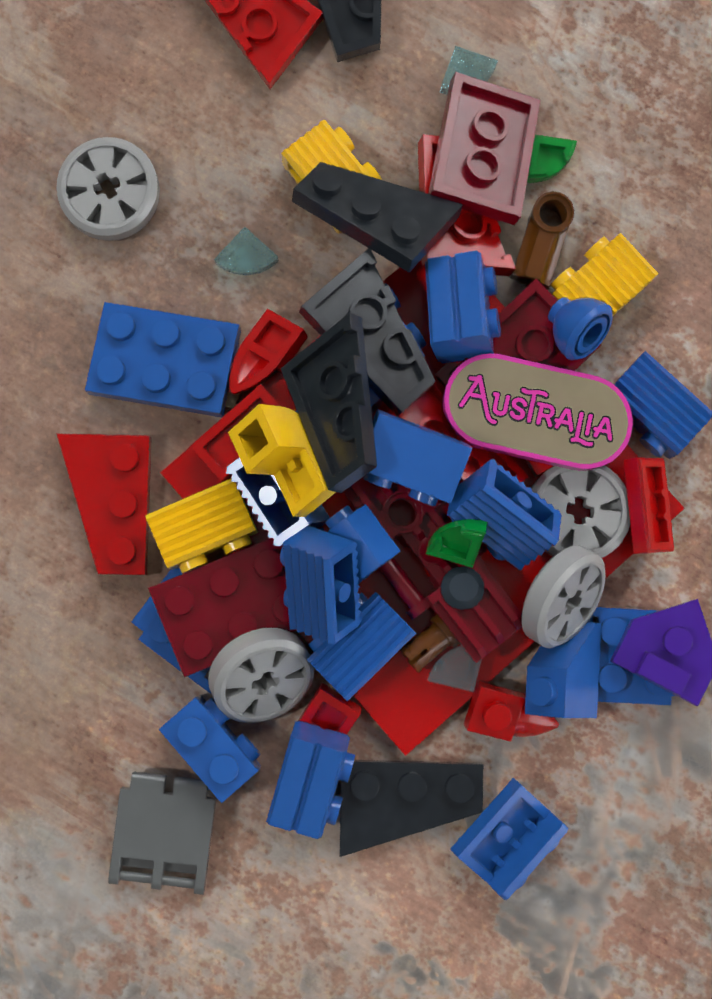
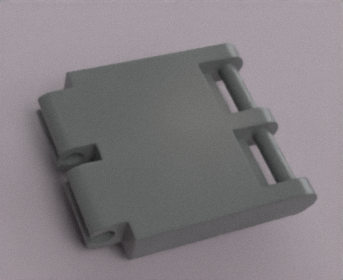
(163, 831)

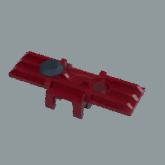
(463, 597)

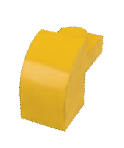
(276, 444)

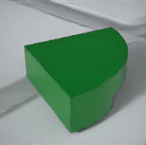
(549, 157)
(458, 541)

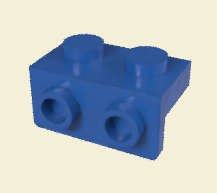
(509, 839)

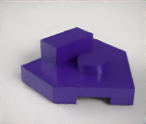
(669, 650)

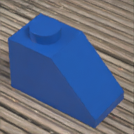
(566, 677)

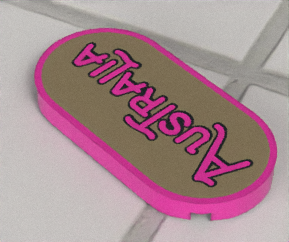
(537, 412)

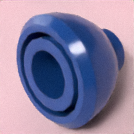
(580, 325)

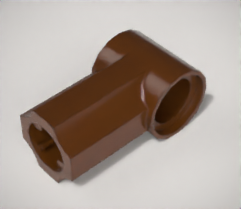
(541, 242)

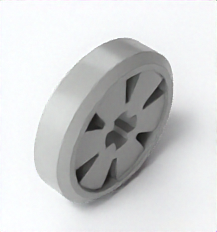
(120, 163)
(601, 493)
(563, 596)
(260, 675)

